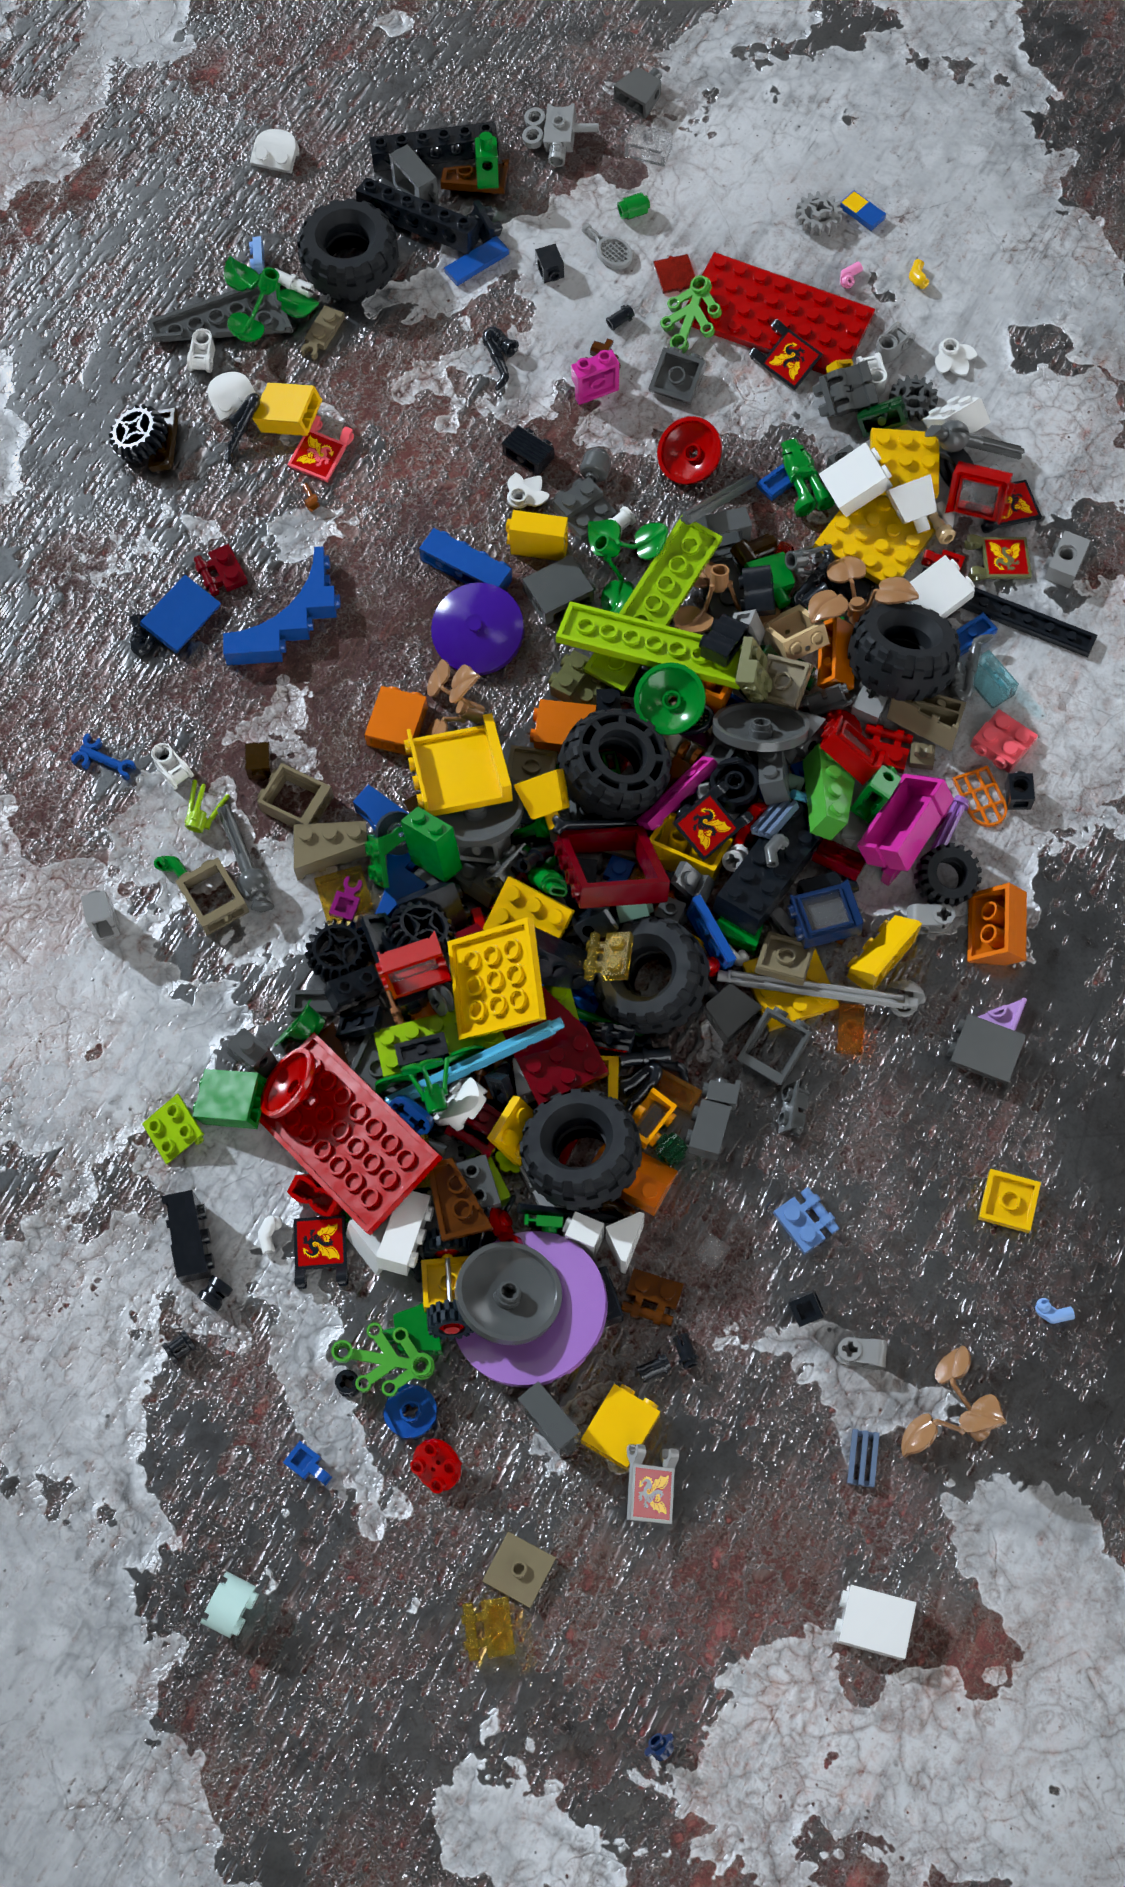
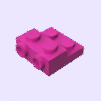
(595, 376)

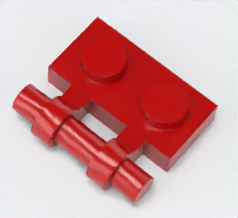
(895, 754)

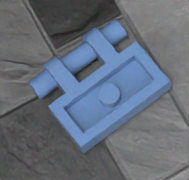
(800, 1226)

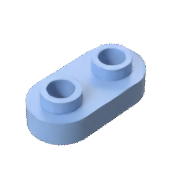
(257, 250)

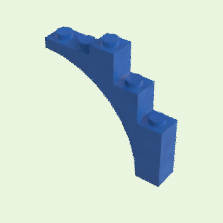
(268, 640)
(371, 807)

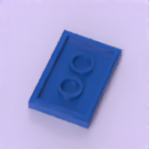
(180, 614)
(710, 933)

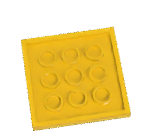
(876, 538)
(496, 979)

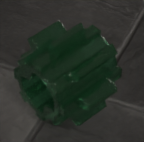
(670, 1148)

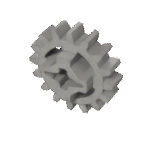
(818, 213)

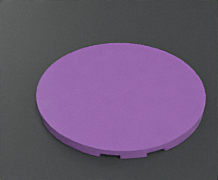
(570, 1336)

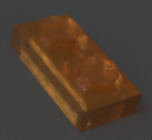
(679, 1091)

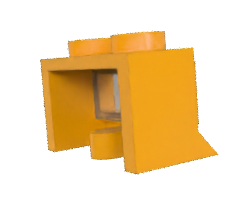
(652, 1115)

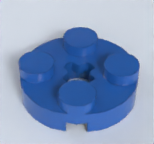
(425, 1416)

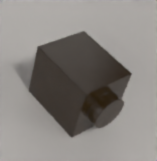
(258, 760)

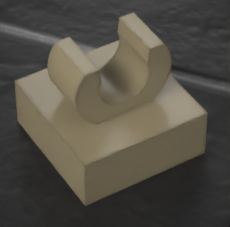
(922, 755)

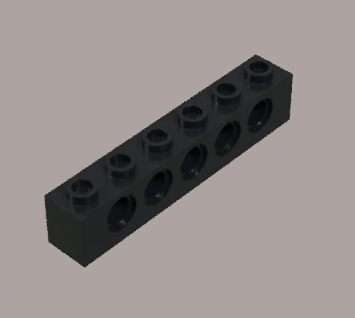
(431, 145)
(421, 216)

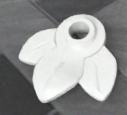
(954, 359)
(528, 490)

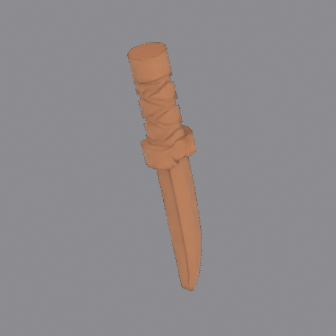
(395, 1010)

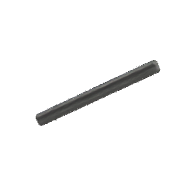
(718, 499)

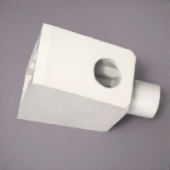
(914, 502)

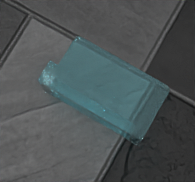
(993, 680)

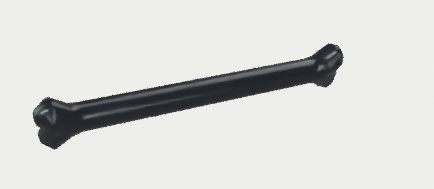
(562, 825)

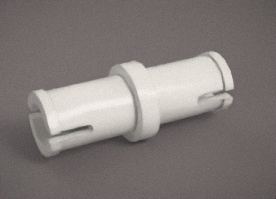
(294, 283)

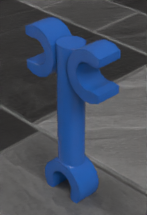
(91, 751)

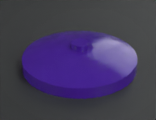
(478, 628)

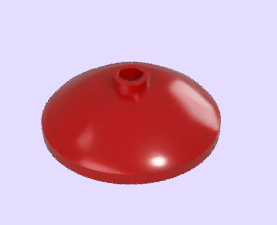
(680, 443)
(288, 1083)

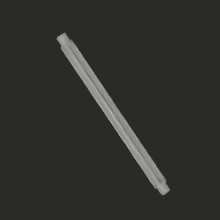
(819, 990)

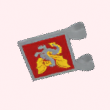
(651, 1486)

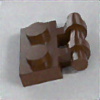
(655, 1290)

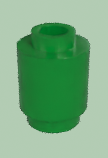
(633, 206)

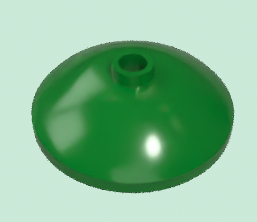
(656, 690)

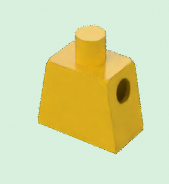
(544, 795)

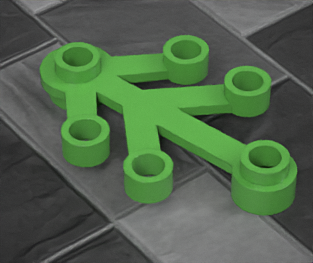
(691, 312)
(388, 1360)

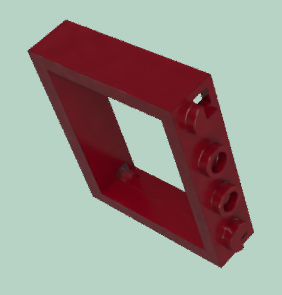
(613, 893)

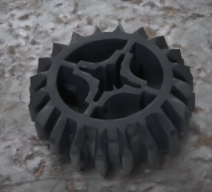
(138, 433)
(418, 922)
(329, 955)

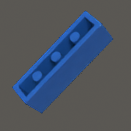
(463, 561)

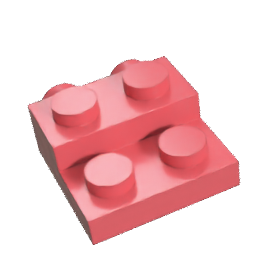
(1003, 741)

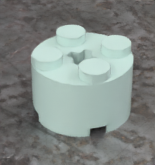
(229, 1605)

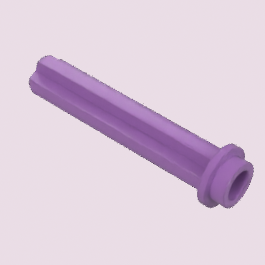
(958, 806)

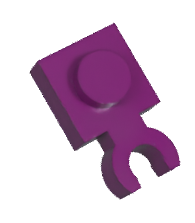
(346, 903)

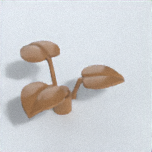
(717, 578)
(829, 605)
(461, 683)
(976, 1422)

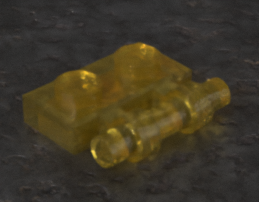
(616, 956)
(497, 1629)

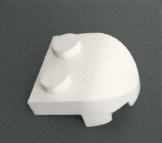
(275, 150)
(228, 393)
(464, 1101)

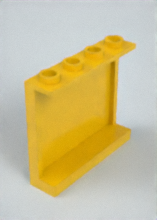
(459, 769)

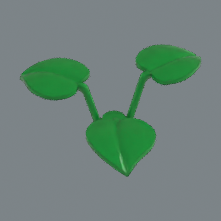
(242, 277)
(606, 543)
(434, 1095)

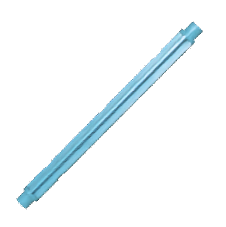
(485, 1057)

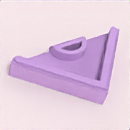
(1006, 1015)

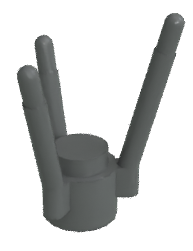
(800, 558)

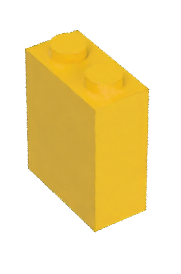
(287, 409)
(537, 535)
(620, 1422)

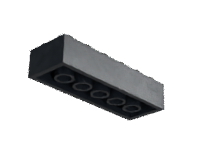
(757, 889)

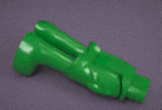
(801, 467)
(546, 878)

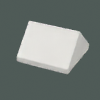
(623, 1238)
(365, 1244)

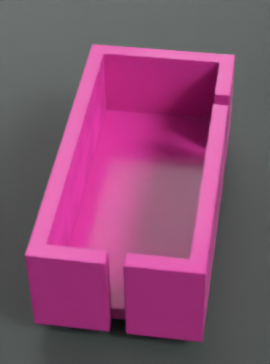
(905, 822)

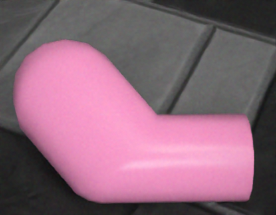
(847, 274)

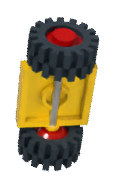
(439, 1278)

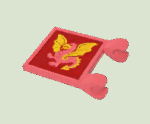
(320, 454)

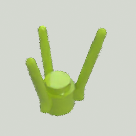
(196, 818)

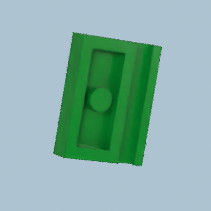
(547, 1223)

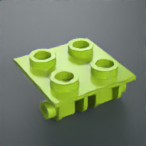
(173, 1129)

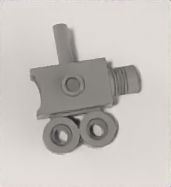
(558, 132)

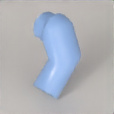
(1051, 1314)

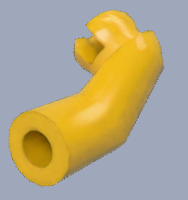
(916, 275)

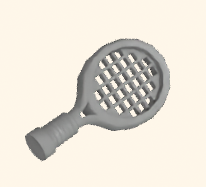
(602, 240)

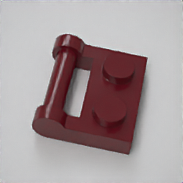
(484, 1123)

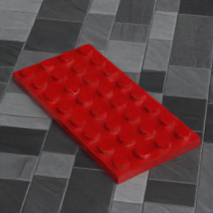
(756, 297)
(353, 1141)

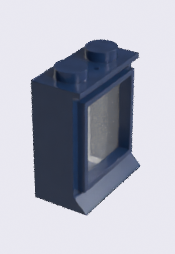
(825, 915)

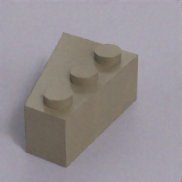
(930, 718)
(327, 845)

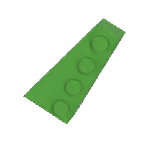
(827, 793)

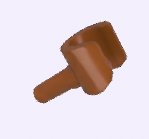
(312, 500)

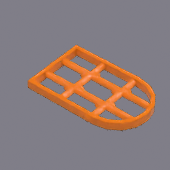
(982, 787)

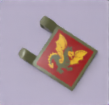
(1001, 557)

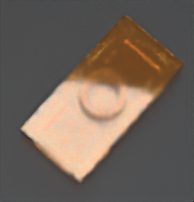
(850, 1029)

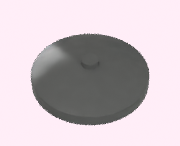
(760, 726)
(486, 824)
(508, 1293)

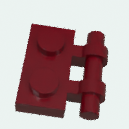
(227, 568)

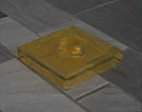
(329, 884)

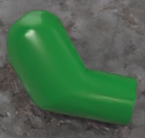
(170, 864)

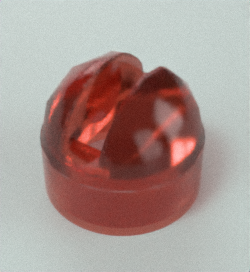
(784, 547)

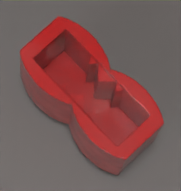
(309, 1191)

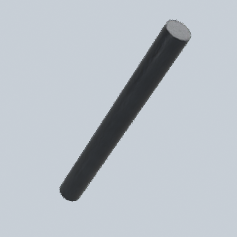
(532, 1209)

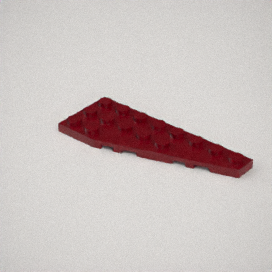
(560, 1061)

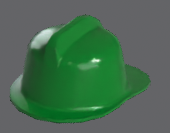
(303, 1026)

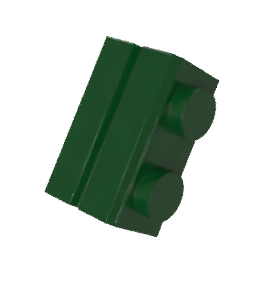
(883, 415)

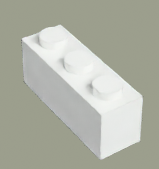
(404, 1234)

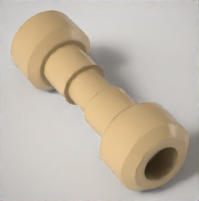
(944, 532)

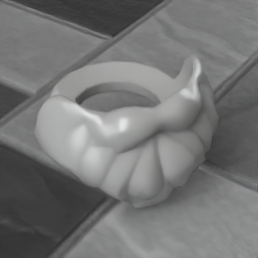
(906, 986)

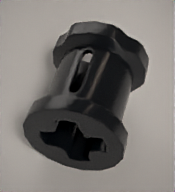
(179, 1346)
(340, 1385)

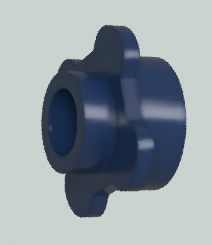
(660, 1746)

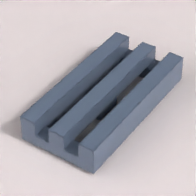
(772, 818)
(873, 1463)

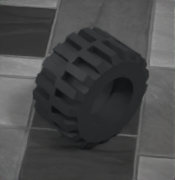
(961, 862)

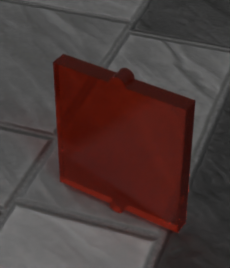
(674, 273)

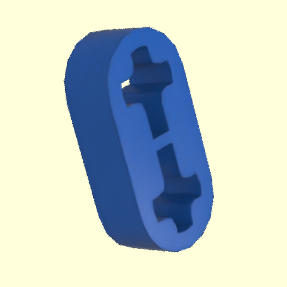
(413, 1114)

